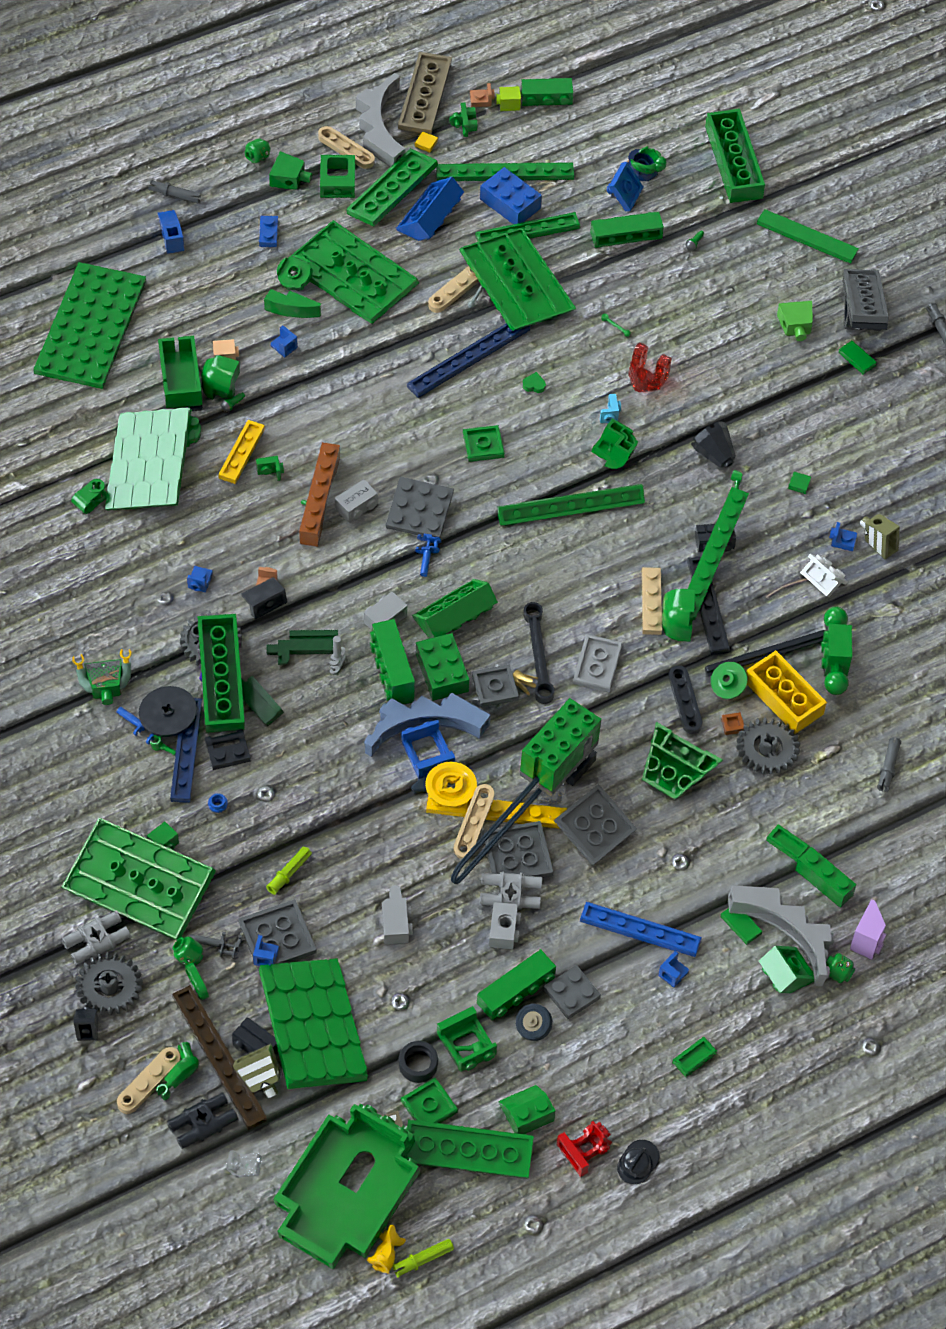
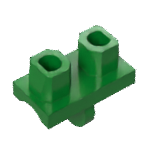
(462, 119)

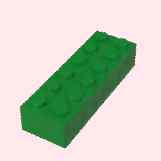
(735, 155)
(221, 673)

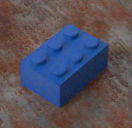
(510, 196)

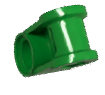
(89, 497)

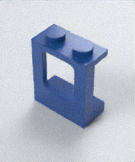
(431, 729)

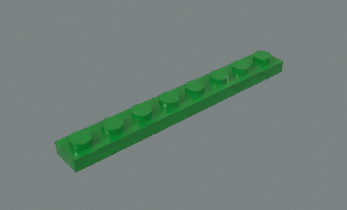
(524, 171)
(571, 504)
(716, 545)

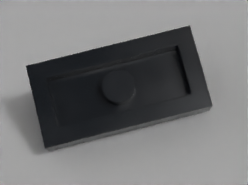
(265, 597)

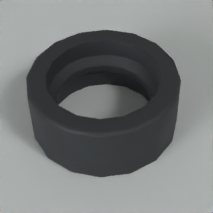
(418, 1076)

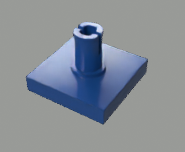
(625, 186)

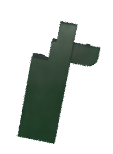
(302, 643)
(260, 701)

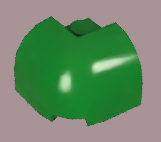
(220, 377)
(615, 444)
(678, 614)

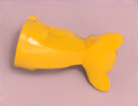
(385, 1254)

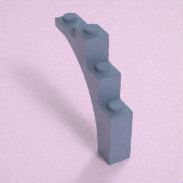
(451, 713)

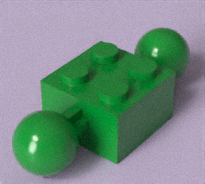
(836, 650)

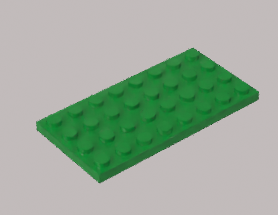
(90, 325)

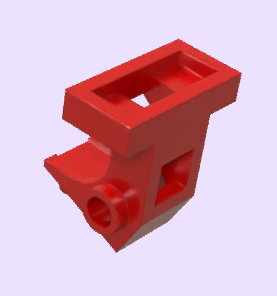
(594, 1133)

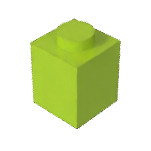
(509, 98)

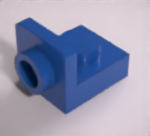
(842, 538)
(199, 579)

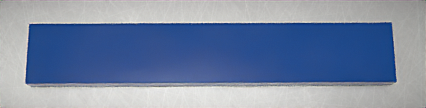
(640, 929)

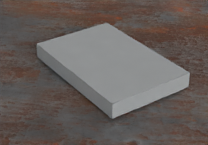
(597, 663)

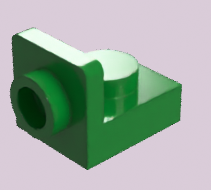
(269, 465)

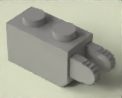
(395, 918)

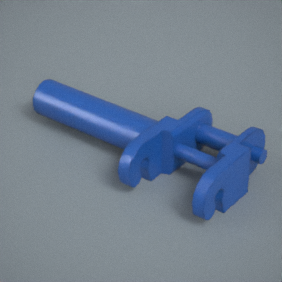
(426, 551)
(135, 721)

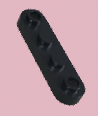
(685, 699)

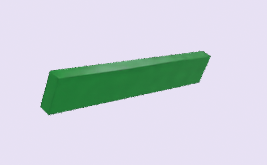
(536, 228)
(807, 236)

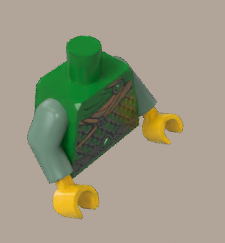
(105, 677)

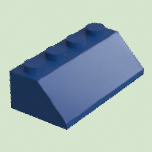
(431, 209)

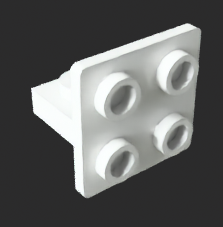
(823, 575)

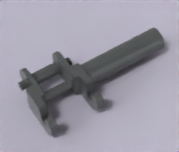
(219, 943)

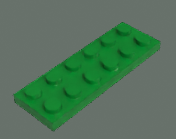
(392, 187)
(471, 1149)

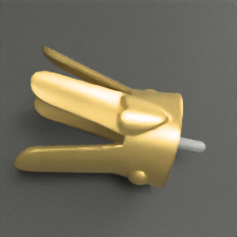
(520, 678)

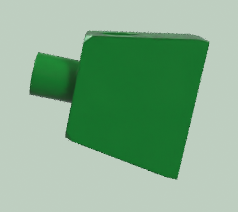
(288, 172)

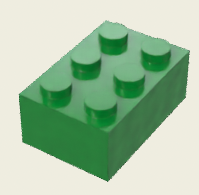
(442, 666)

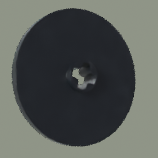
(175, 721)

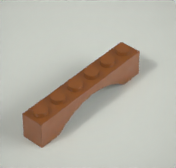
(315, 508)

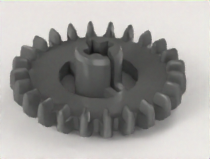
(769, 736)
(106, 970)

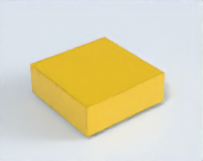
(426, 142)

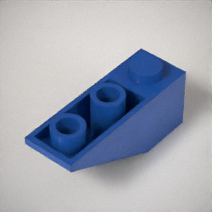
(171, 231)

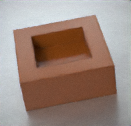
(732, 723)

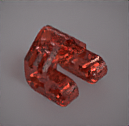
(641, 378)

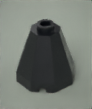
(715, 445)

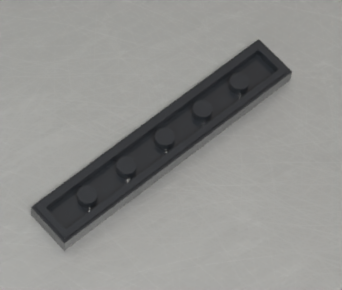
(711, 617)

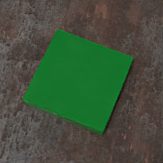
(483, 443)
(429, 1103)

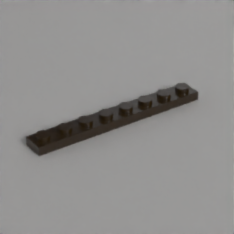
(219, 1057)

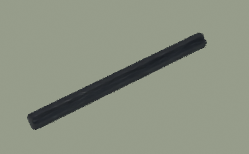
(760, 654)

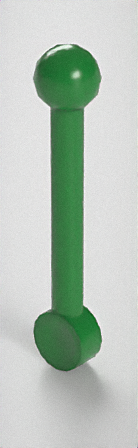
(605, 317)

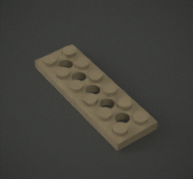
(418, 86)

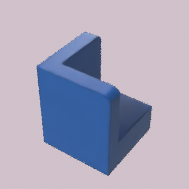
(285, 343)
(264, 952)
(672, 970)

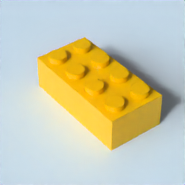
(785, 692)

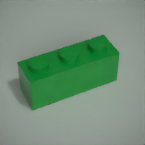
(547, 91)
(825, 877)

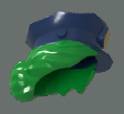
(646, 163)

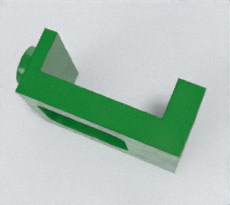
(337, 185)
(459, 1026)

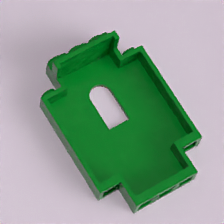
(326, 1214)

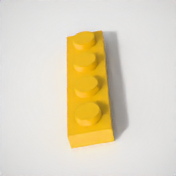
(241, 451)

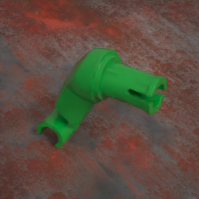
(180, 1072)

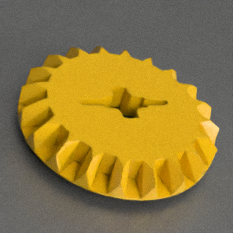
(451, 773)

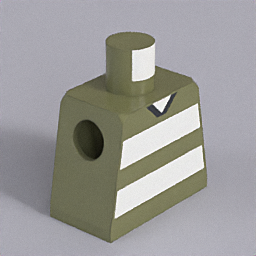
(881, 535)
(259, 1070)

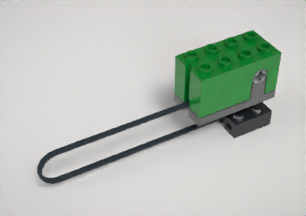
(555, 755)

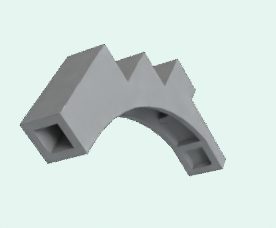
(376, 137)
(768, 906)

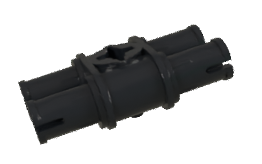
(199, 1129)

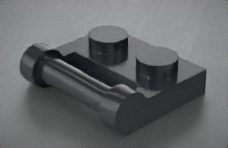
(230, 754)

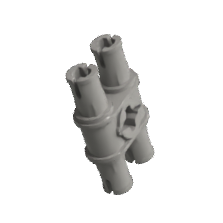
(518, 882)
(98, 929)

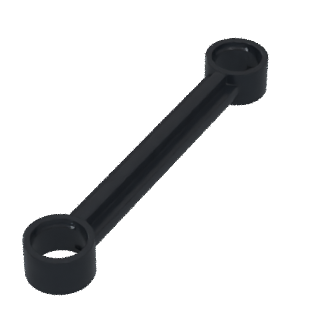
(538, 653)

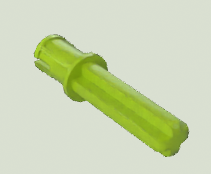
(286, 873)
(423, 1257)

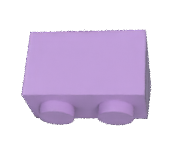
(869, 933)

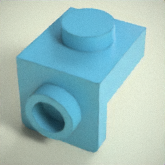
(613, 410)

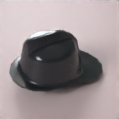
(638, 1161)

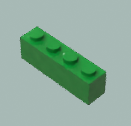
(626, 229)
(516, 985)

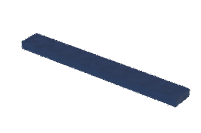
(464, 359)

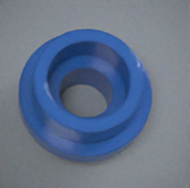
(217, 798)

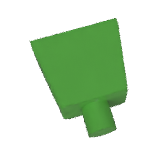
(796, 318)

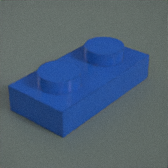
(268, 231)

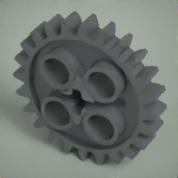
(190, 640)

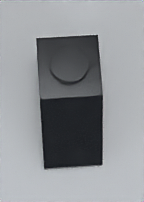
(86, 1024)

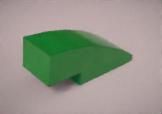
(291, 305)

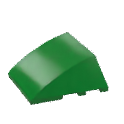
(675, 763)

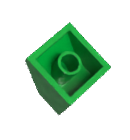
(786, 969)
(528, 1110)

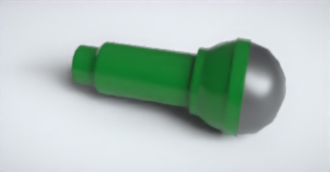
(691, 244)
(228, 404)

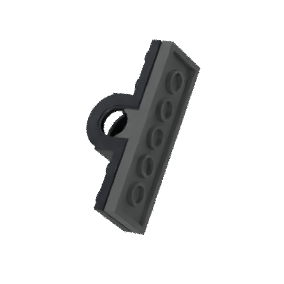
(864, 300)

